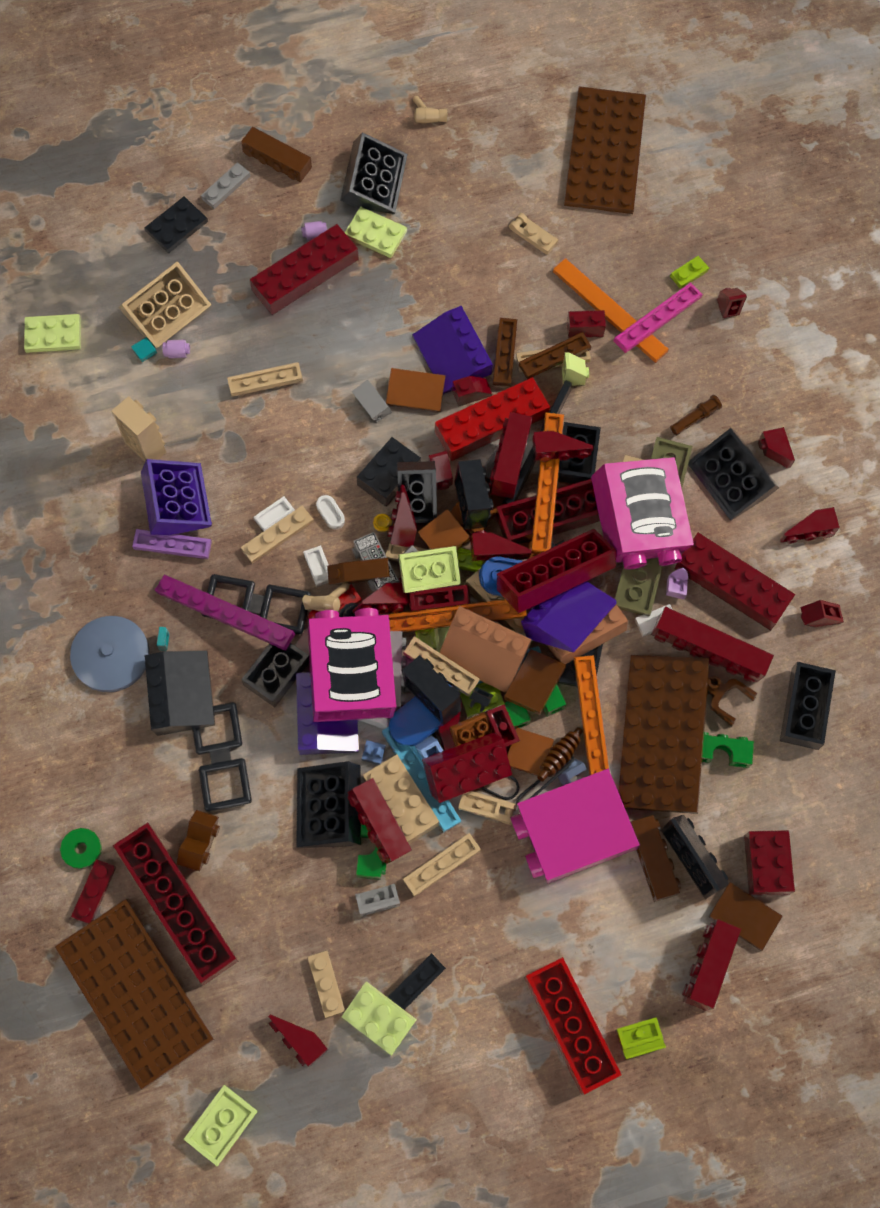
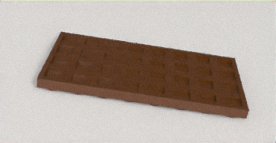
(605, 150)
(664, 733)
(134, 994)

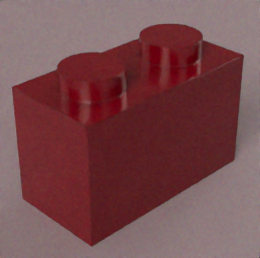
(589, 322)

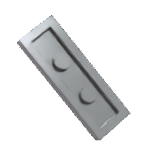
(225, 185)

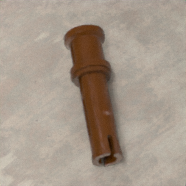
(703, 411)

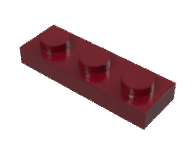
(93, 891)

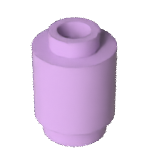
(313, 229)
(176, 349)

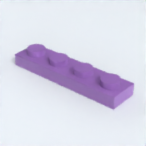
(172, 544)

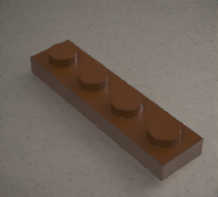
(505, 352)
(554, 355)

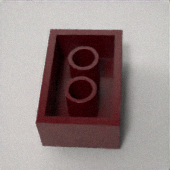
(769, 863)

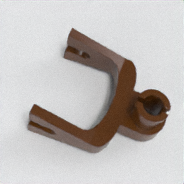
(720, 689)

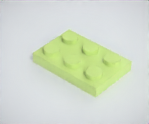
(376, 232)
(52, 333)
(429, 569)
(379, 1018)
(220, 1125)

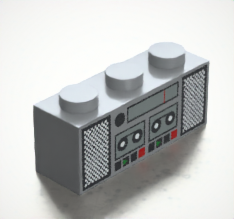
(370, 548)

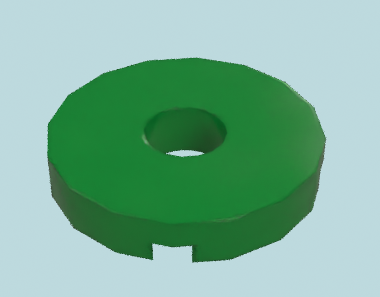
(72, 840)

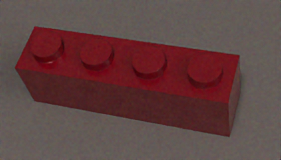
(379, 821)

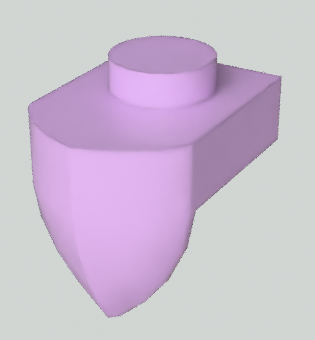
(677, 584)

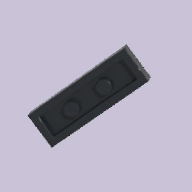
(417, 982)

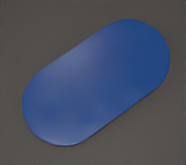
(489, 571)
(413, 723)

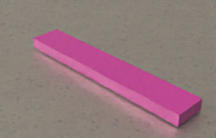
(657, 317)

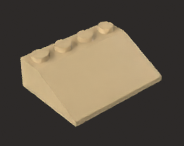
(165, 305)

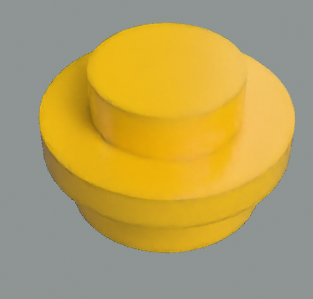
(381, 522)

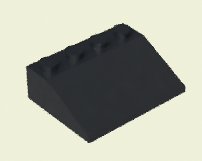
(373, 175)
(732, 474)
(179, 691)
(323, 806)
(694, 856)

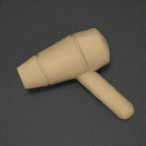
(428, 115)
(322, 603)

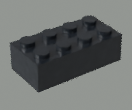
(807, 705)

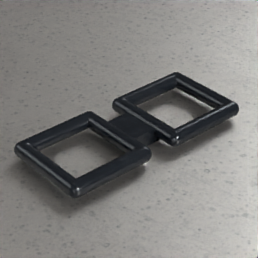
(260, 604)
(221, 760)

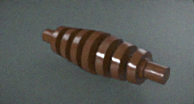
(560, 754)

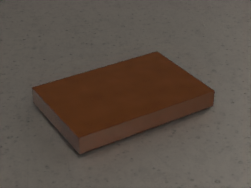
(535, 681)
(748, 913)

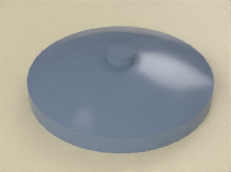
(109, 653)

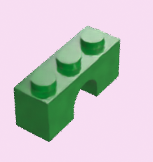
(520, 717)
(739, 749)
(370, 865)

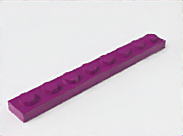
(225, 612)

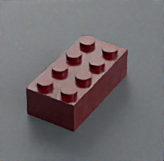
(510, 455)
(467, 767)
(711, 966)

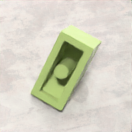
(574, 370)

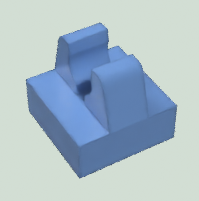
(373, 752)

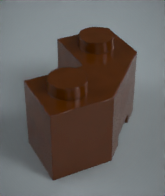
(199, 838)

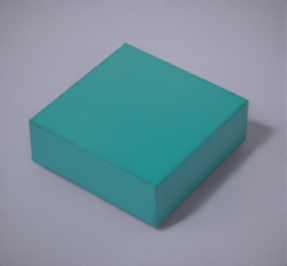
(144, 349)
(163, 639)

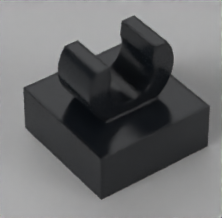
(482, 697)

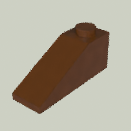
(358, 571)

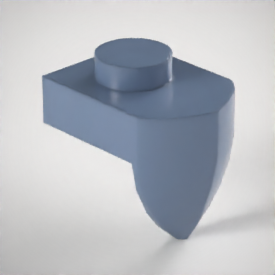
(573, 770)

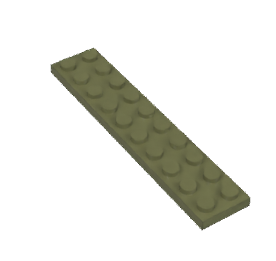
(639, 585)

